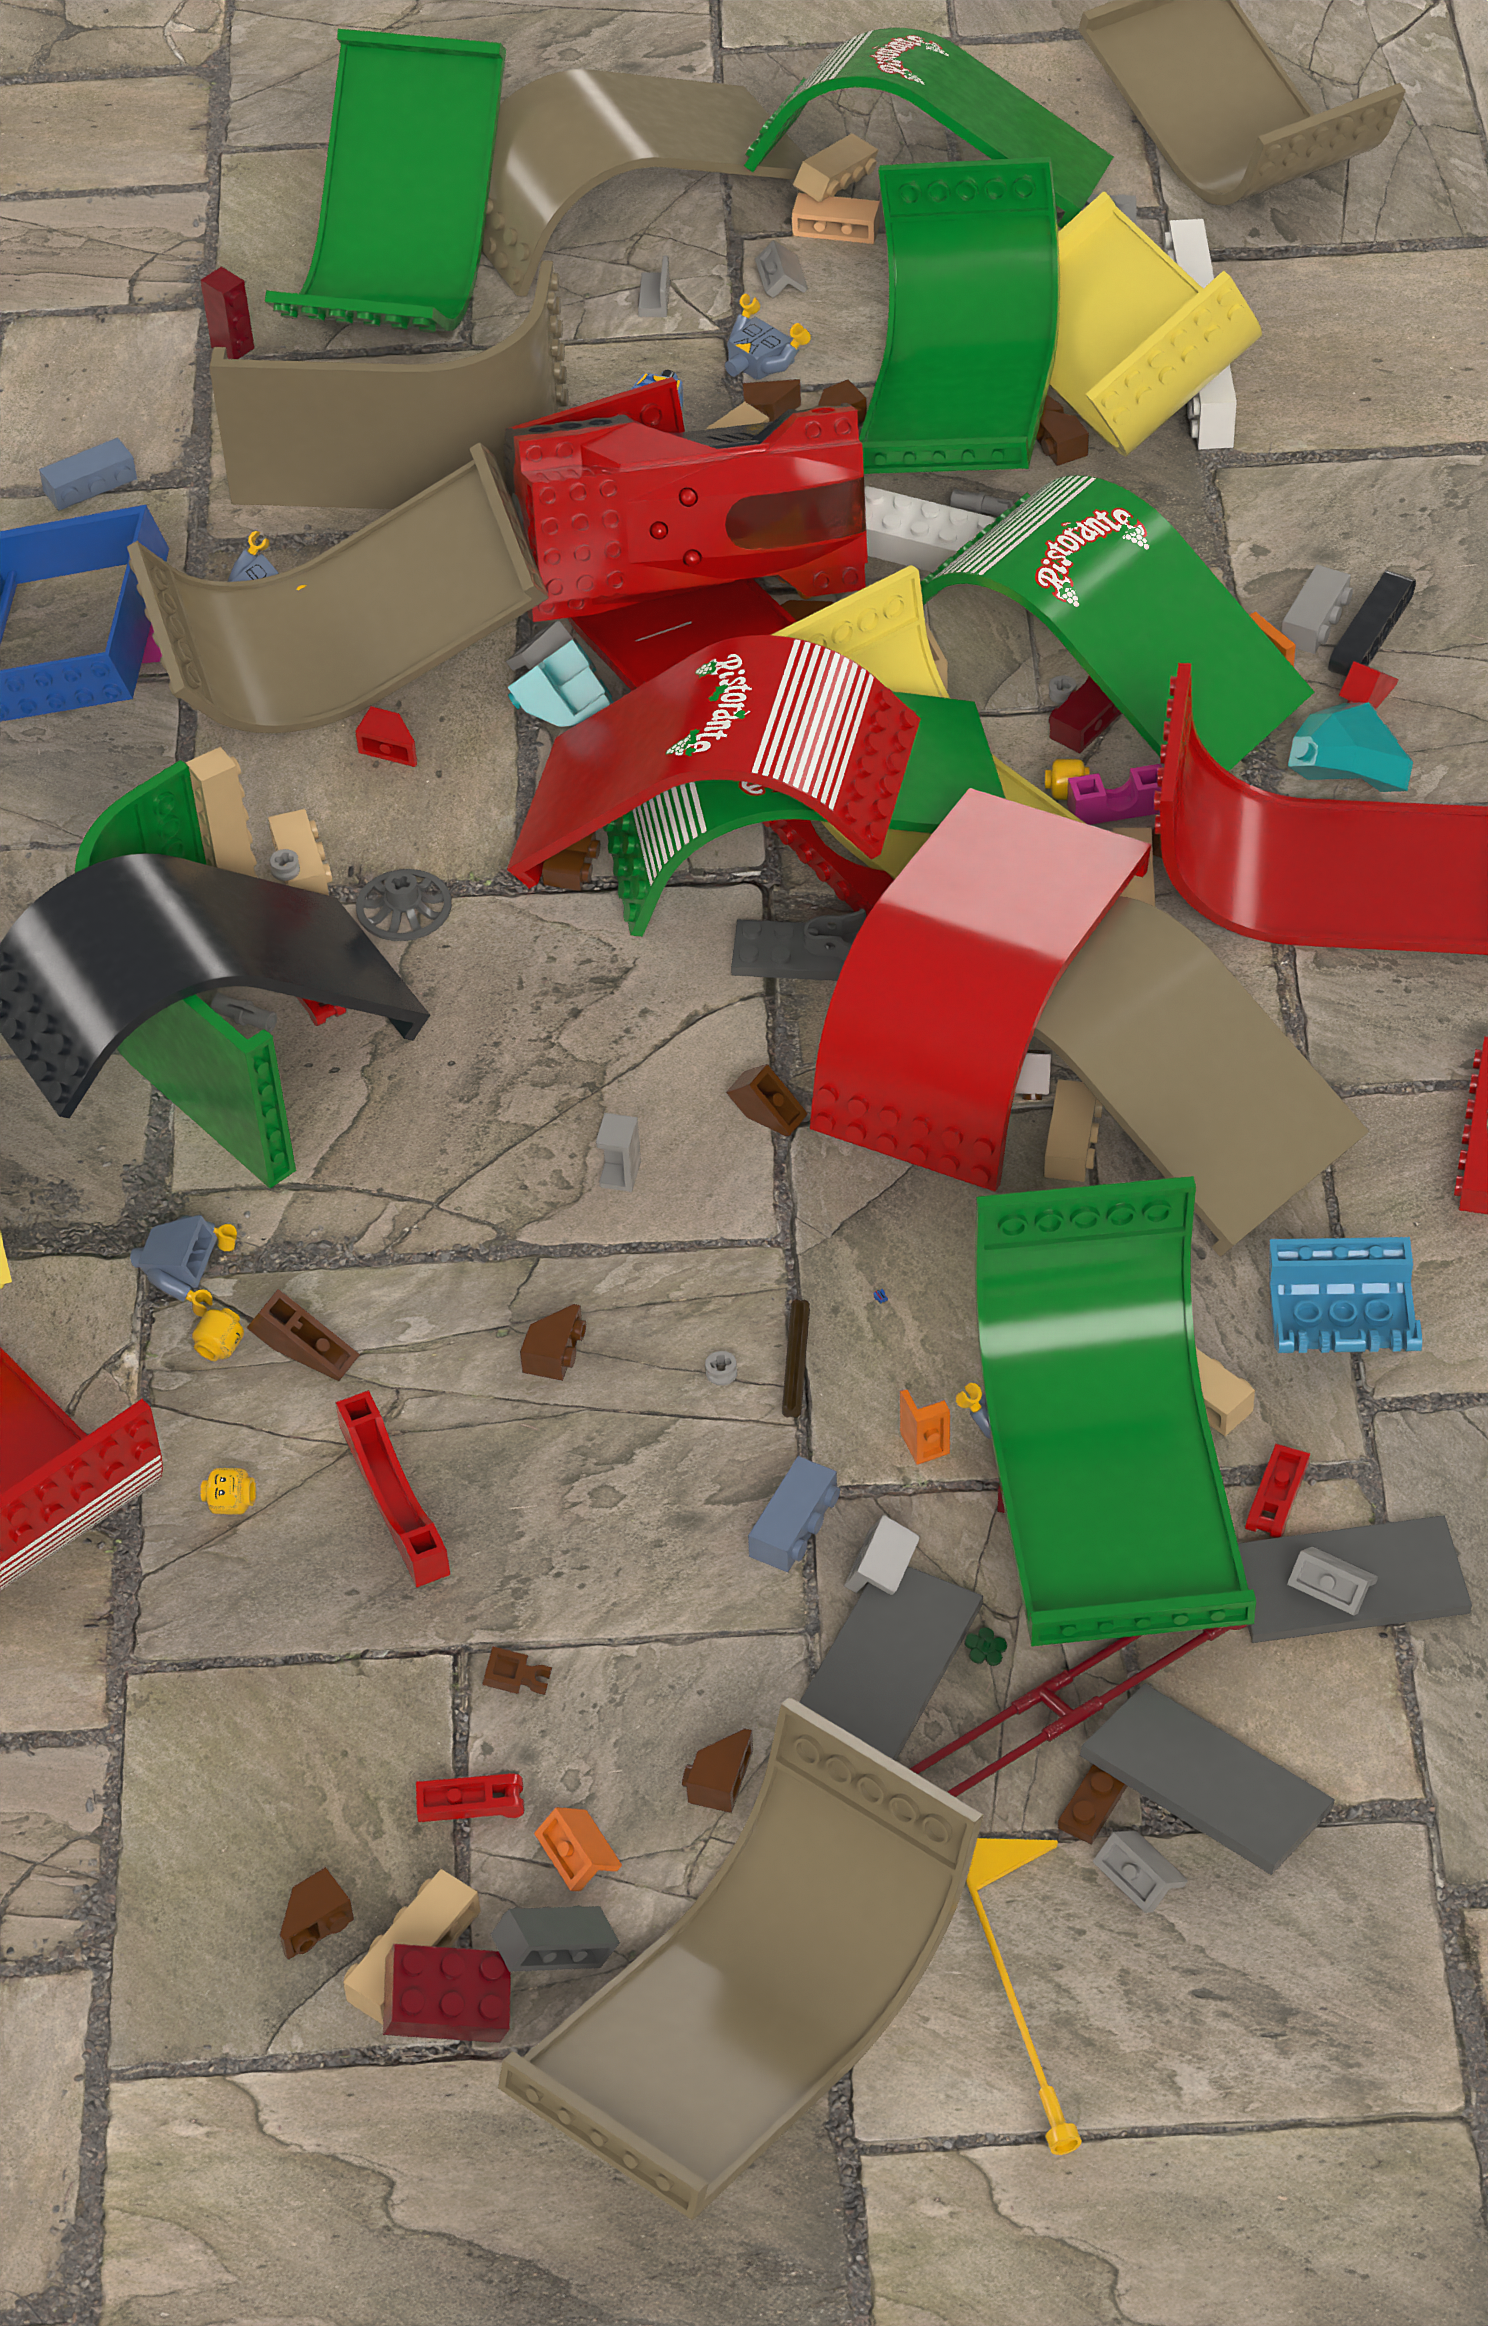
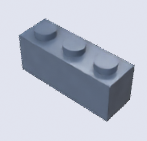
(88, 474)
(793, 1514)

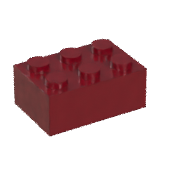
(446, 1993)

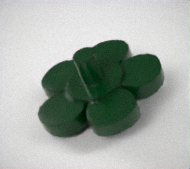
(985, 1647)

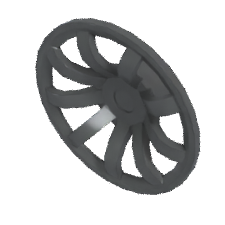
(400, 896)

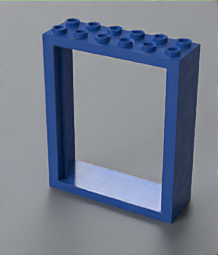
(68, 549)

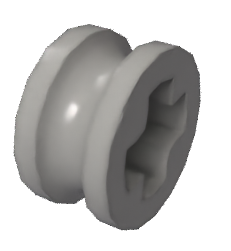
(1057, 684)
(283, 857)
(721, 1377)

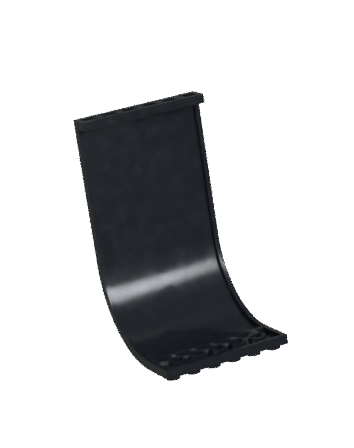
(160, 928)

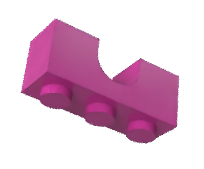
(1096, 804)

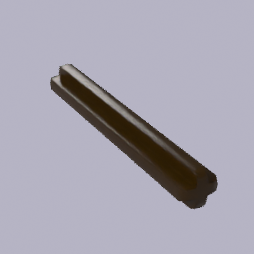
(795, 1358)

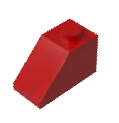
(1367, 685)
(386, 737)

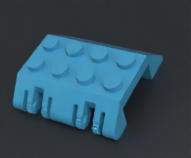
(1342, 1295)

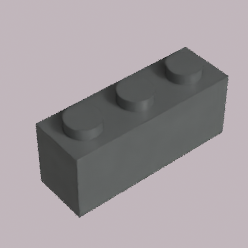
(554, 1938)

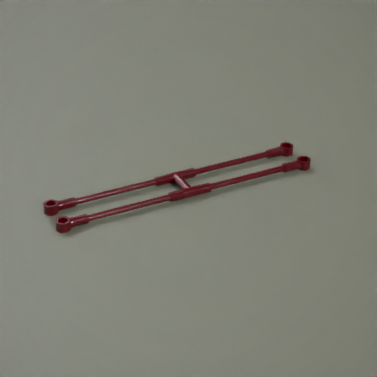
(1068, 1716)

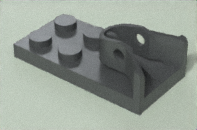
(795, 948)

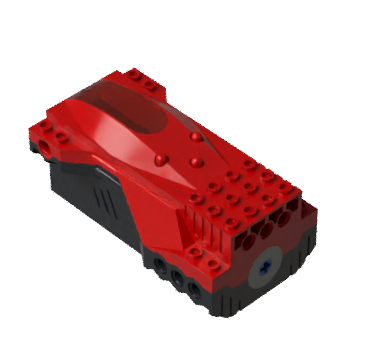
(659, 514)

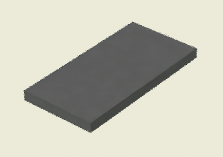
(1414, 1583)
(892, 1658)
(1207, 1778)

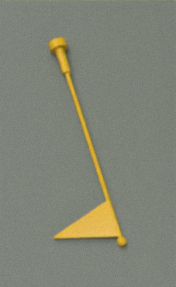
(990, 1862)

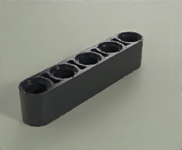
(1373, 622)

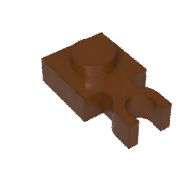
(509, 1671)

